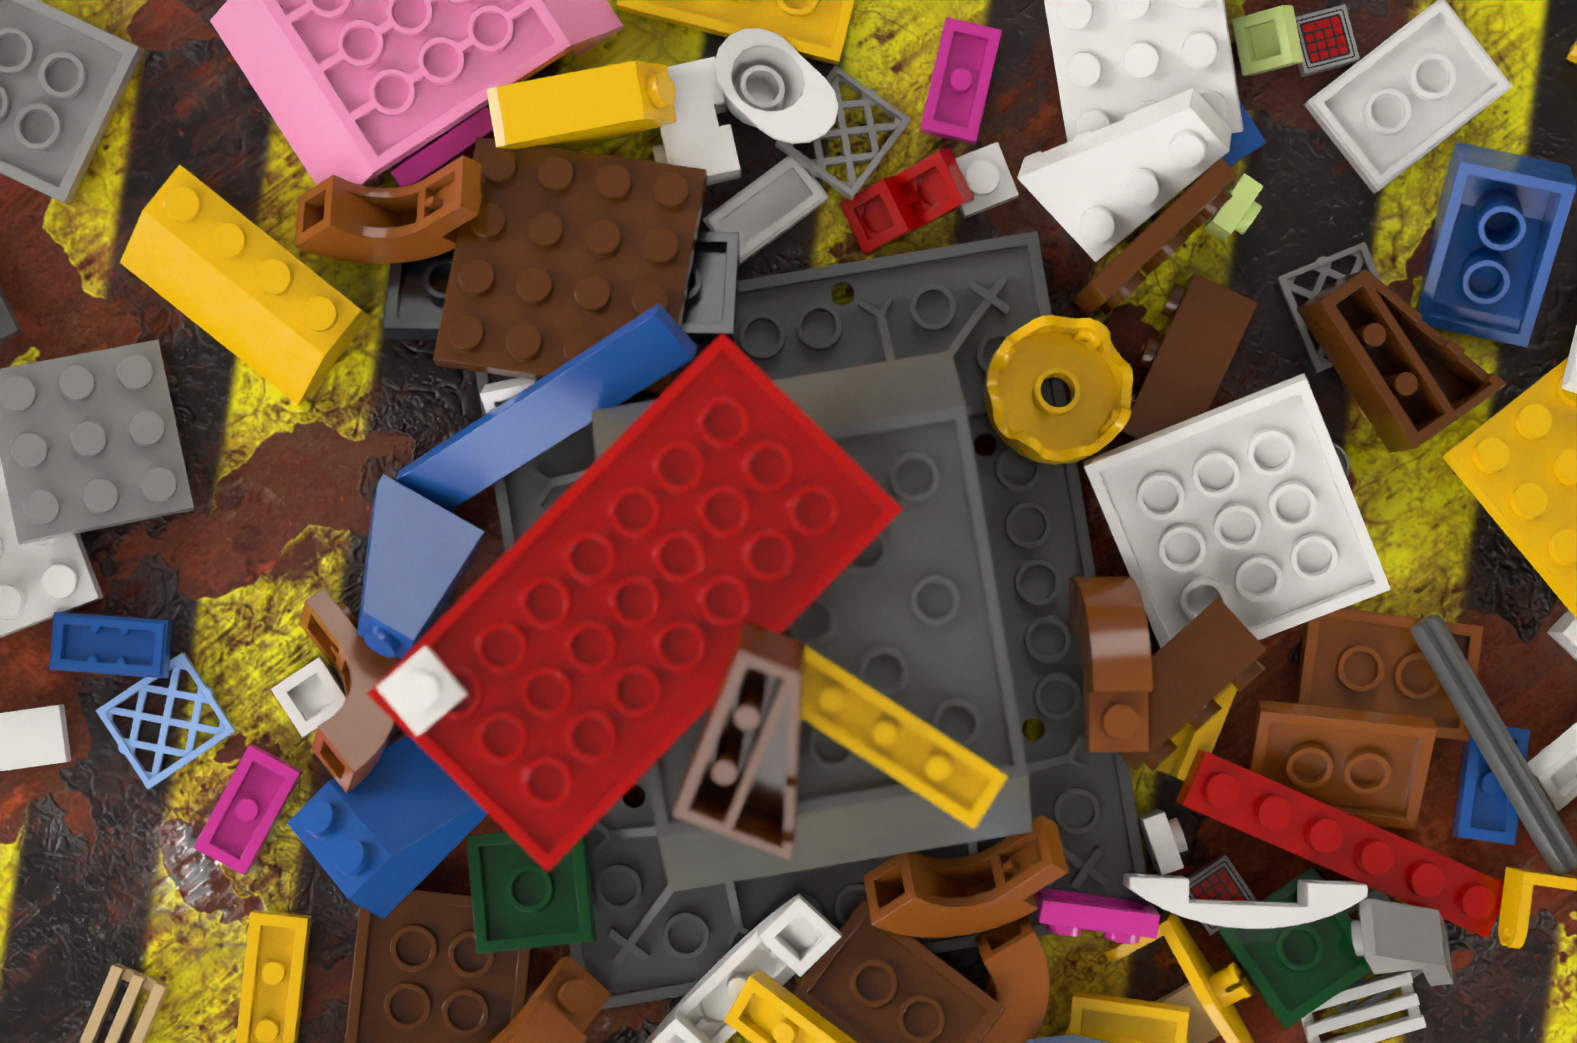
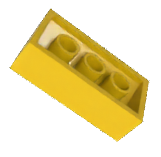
(241, 285)

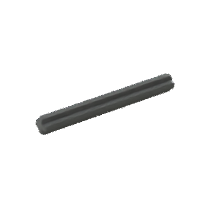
(1496, 744)

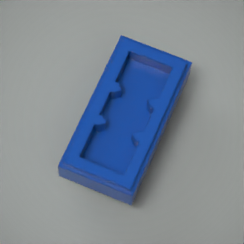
(111, 645)

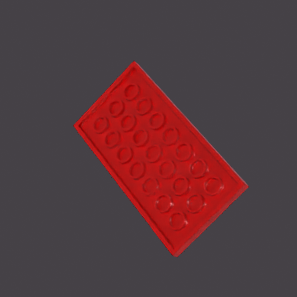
(632, 594)

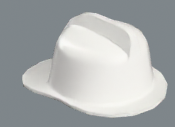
(774, 87)

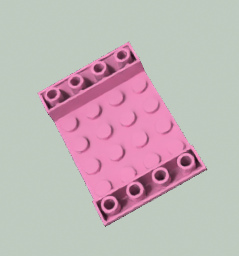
(385, 77)

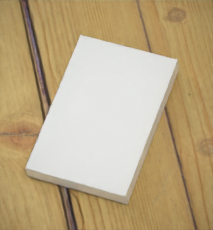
(1408, 95)

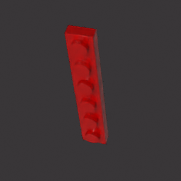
(1341, 842)

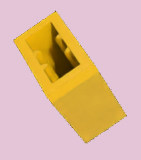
(583, 106)

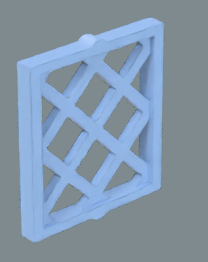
(128, 745)

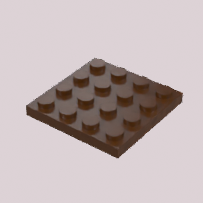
(565, 257)

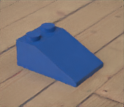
(1494, 243)
(388, 827)

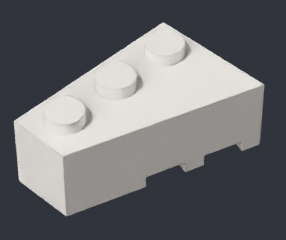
(1127, 171)

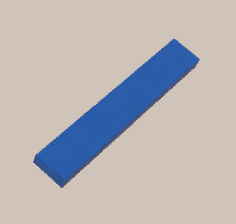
(550, 409)

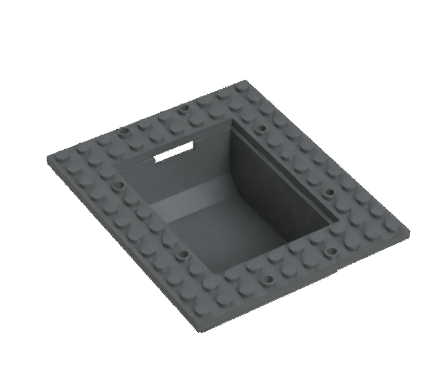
(942, 613)

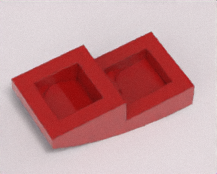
(907, 201)

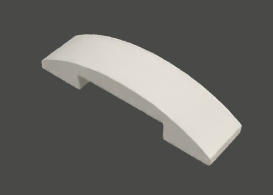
(1314, 901)
(779, 946)

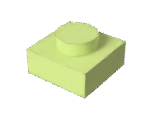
(1267, 40)
(1238, 211)

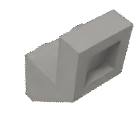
(1403, 939)

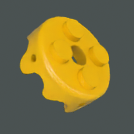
(1089, 364)

